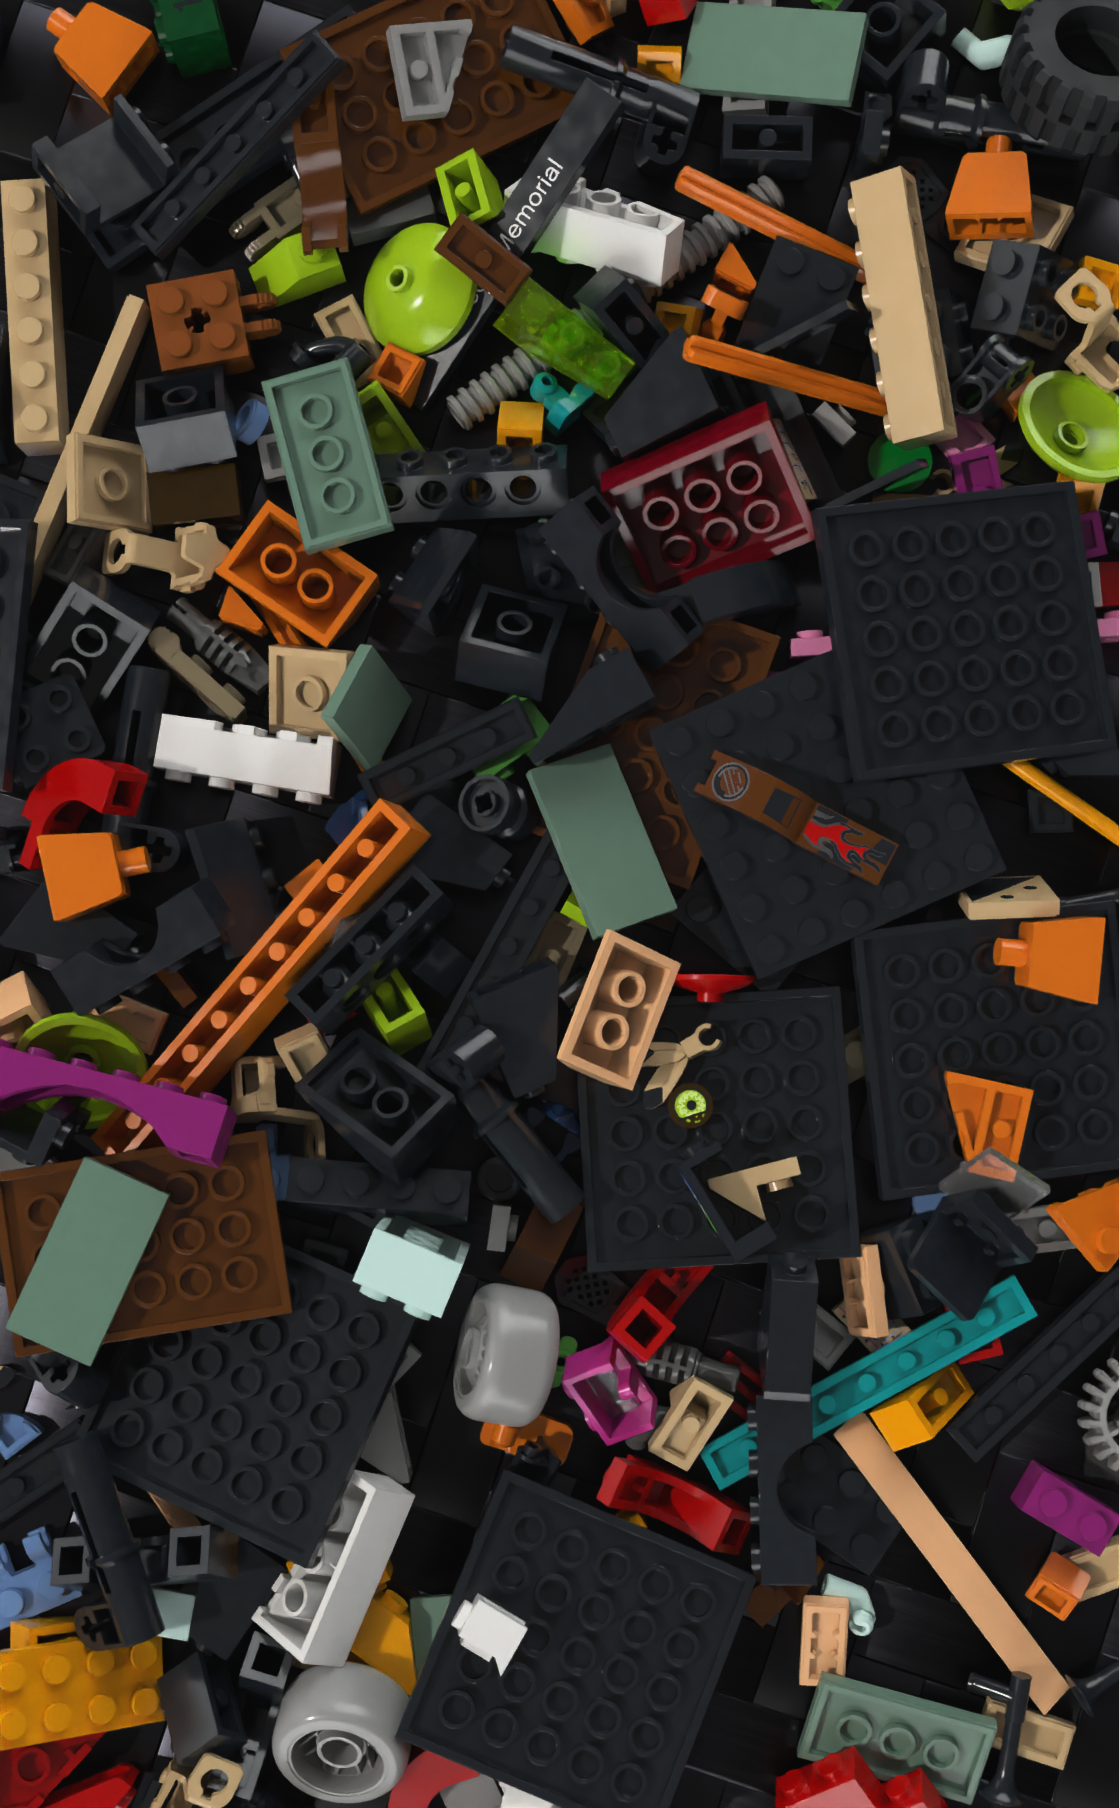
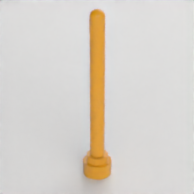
(1066, 799)

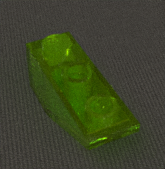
(562, 340)

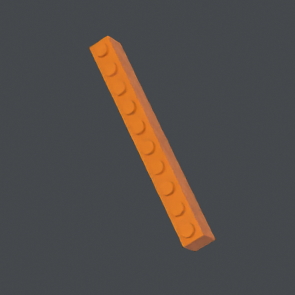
(285, 952)

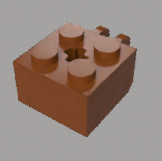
(214, 300)

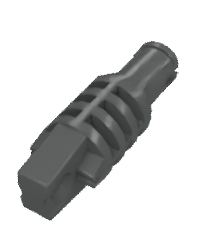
(222, 647)
(679, 1362)

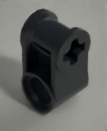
(991, 377)

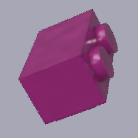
(1065, 1508)

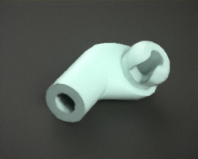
(982, 54)
(860, 1606)

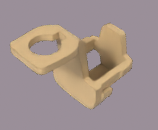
(1102, 329)
(188, 559)
(261, 1103)
(193, 1783)

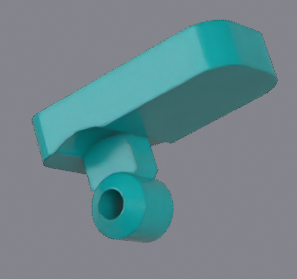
(562, 406)

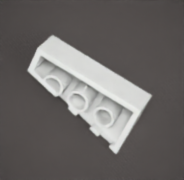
(602, 231)
(248, 757)
(323, 1606)

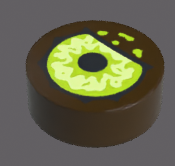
(690, 1105)

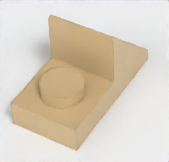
(741, 1186)
(689, 1421)

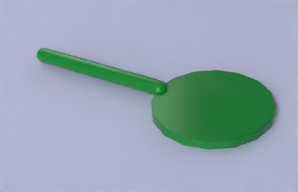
(886, 457)

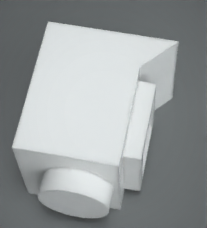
(489, 1630)

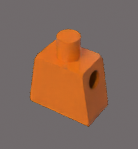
(102, 51)
(991, 194)
(88, 871)
(1056, 956)

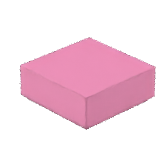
(970, 436)

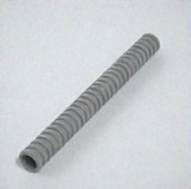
(522, 368)

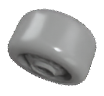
(506, 1355)
(340, 1733)

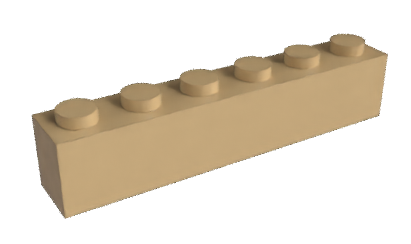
(902, 309)
(35, 317)

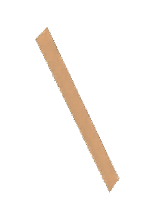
(950, 1559)

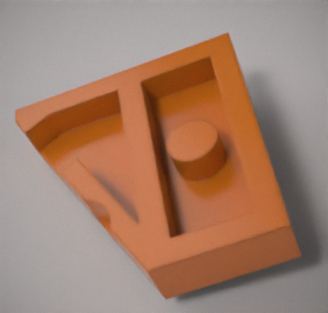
(988, 1114)
(1092, 1223)

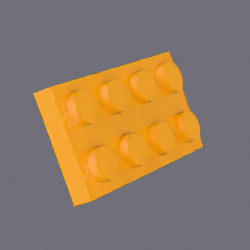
(73, 1692)

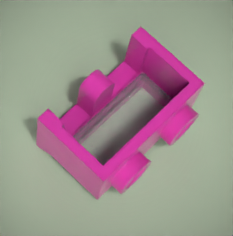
(610, 1391)

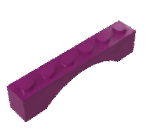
(186, 1124)

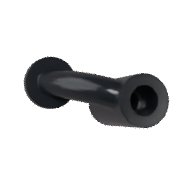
(358, 354)

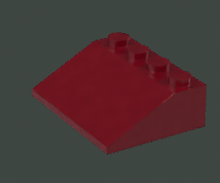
(709, 501)

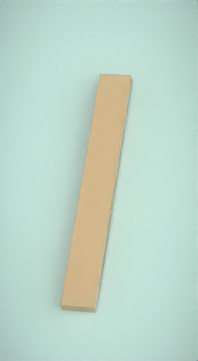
(91, 421)

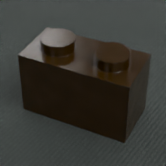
(196, 495)

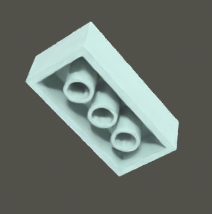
(411, 1265)

